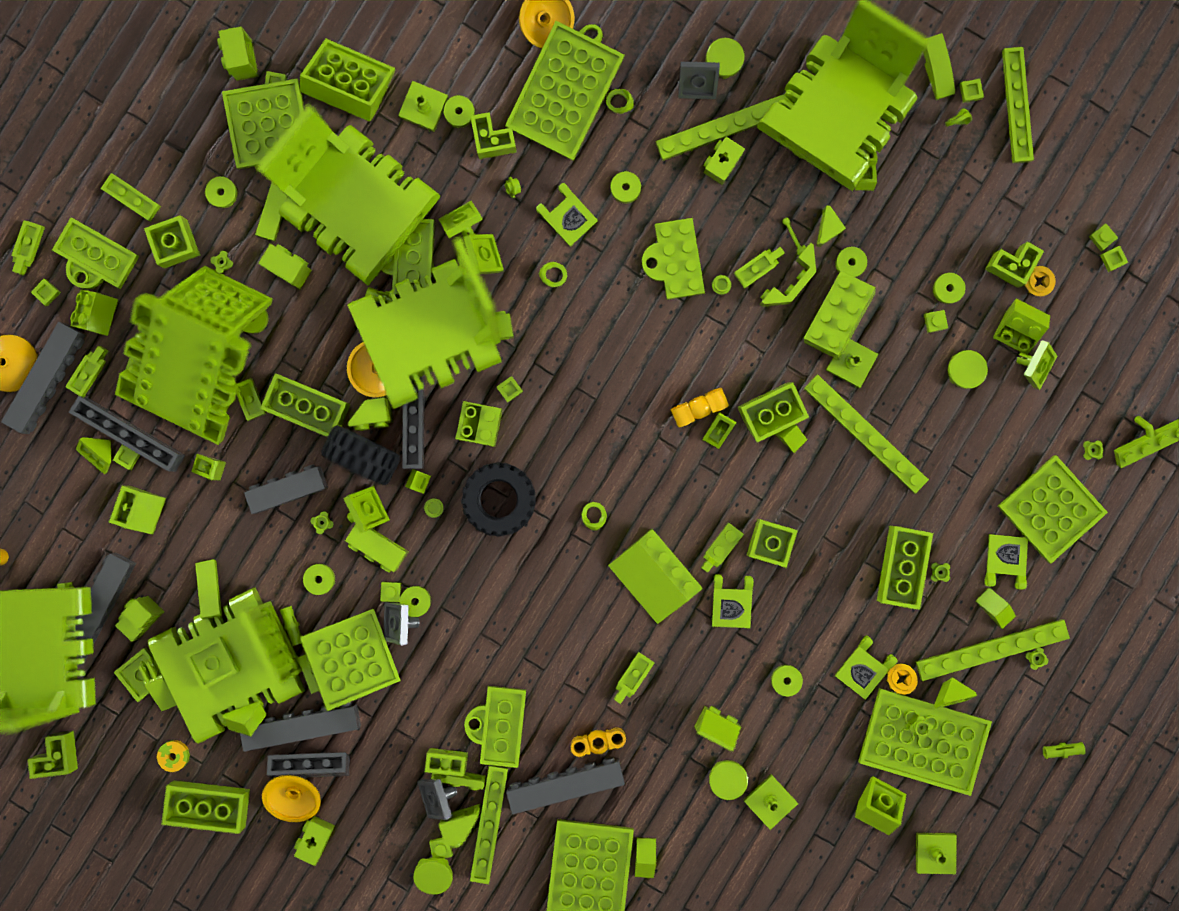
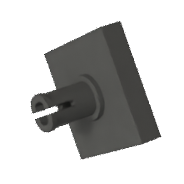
(698, 80)
(397, 623)
(436, 797)

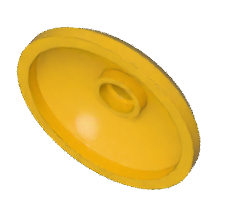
(553, 10)
(19, 359)
(363, 373)
(291, 798)

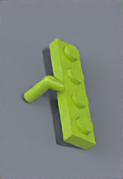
(1147, 444)

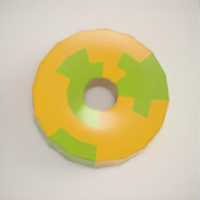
(167, 762)

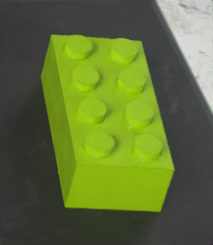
(839, 315)
(304, 405)
(904, 567)
(205, 806)

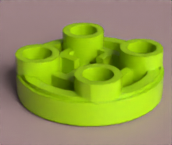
(728, 54)
(967, 369)
(728, 780)
(433, 875)

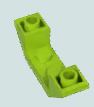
(805, 259)

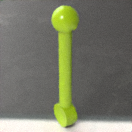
(786, 221)

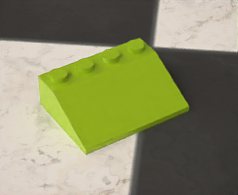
(346, 79)
(655, 576)

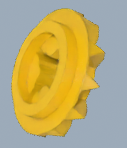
(1048, 281)
(910, 681)

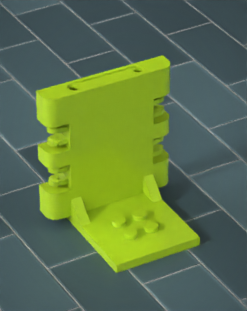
(849, 95)
(351, 198)
(429, 328)
(191, 351)
(258, 649)
(41, 656)

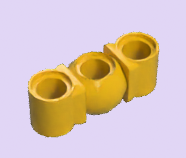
(699, 407)
(605, 736)

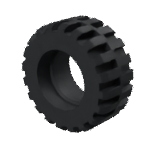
(360, 455)
(472, 499)

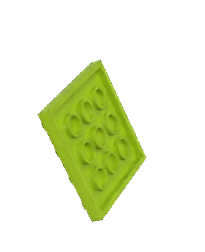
(260, 118)
(1052, 509)
(350, 659)

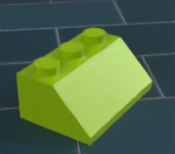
(773, 411)

